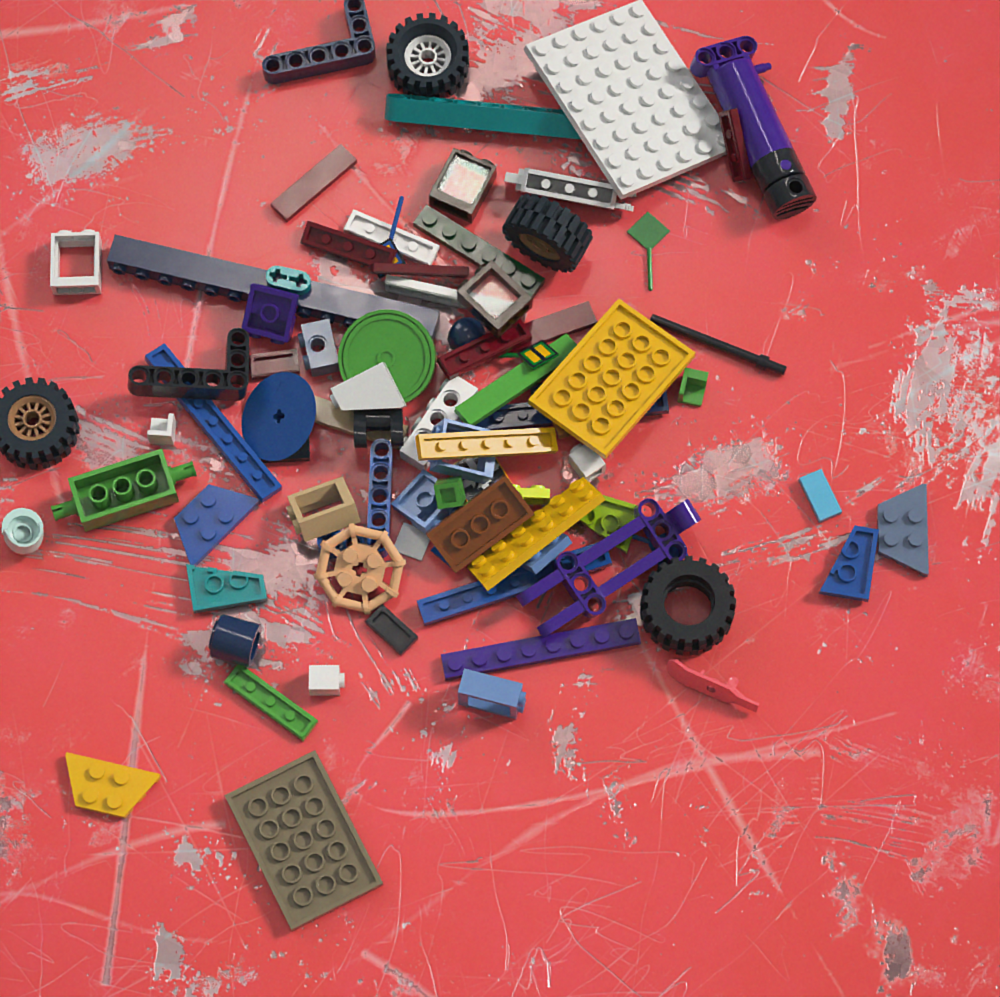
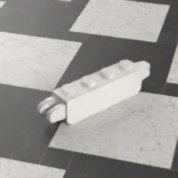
(566, 188)

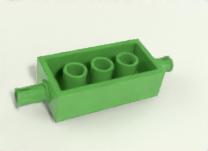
(123, 490)

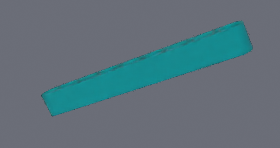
(478, 115)

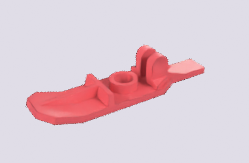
(710, 686)

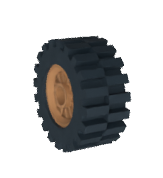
(547, 233)
(54, 440)

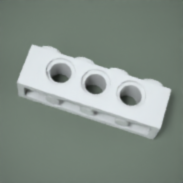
(455, 389)

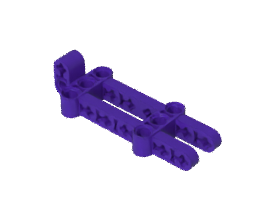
(673, 522)

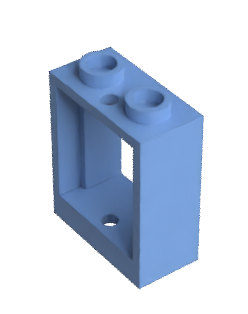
(485, 465)
(491, 694)

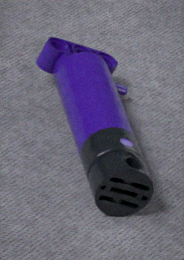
(766, 141)

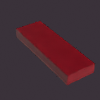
(735, 145)

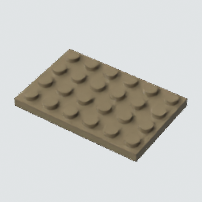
(303, 840)

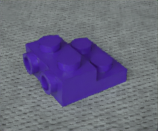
(270, 313)

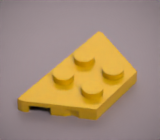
(107, 786)

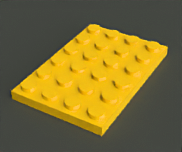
(611, 378)

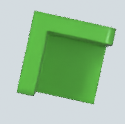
(693, 387)
(449, 492)

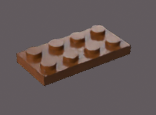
(479, 523)

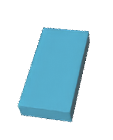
(820, 495)

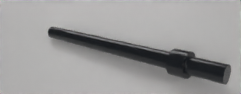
(762, 362)

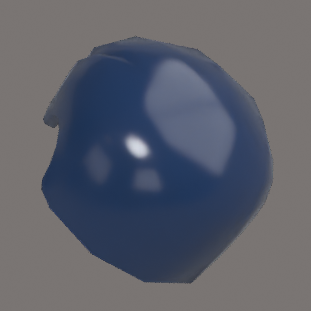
(465, 331)

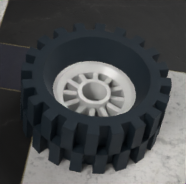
(407, 63)

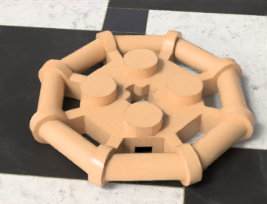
(351, 557)

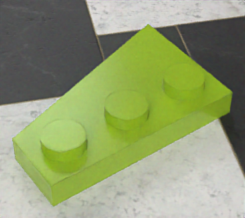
(610, 517)

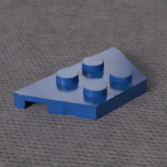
(211, 519)

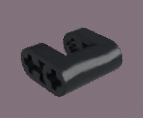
(378, 420)

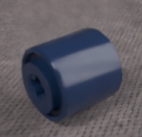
(235, 640)

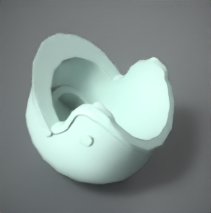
(22, 530)

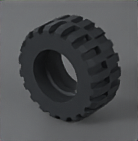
(691, 574)

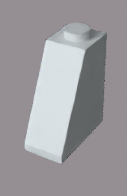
(368, 391)

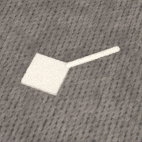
(411, 542)

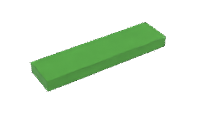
(271, 702)

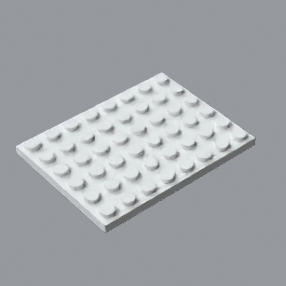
(629, 98)

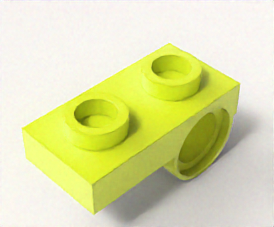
(535, 494)

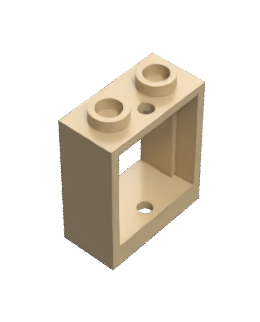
(326, 520)

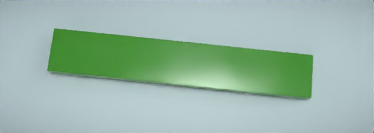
(511, 385)

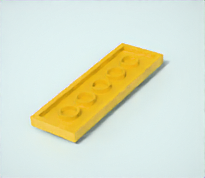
(535, 533)

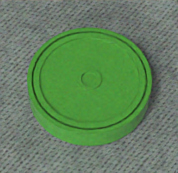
(391, 339)

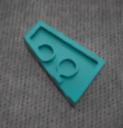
(222, 589)

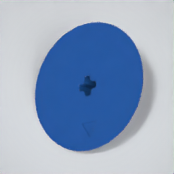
(279, 416)

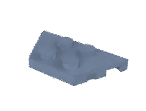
(905, 529)

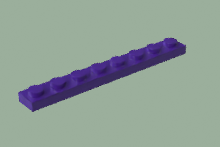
(541, 649)

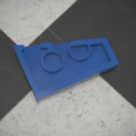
(854, 566)

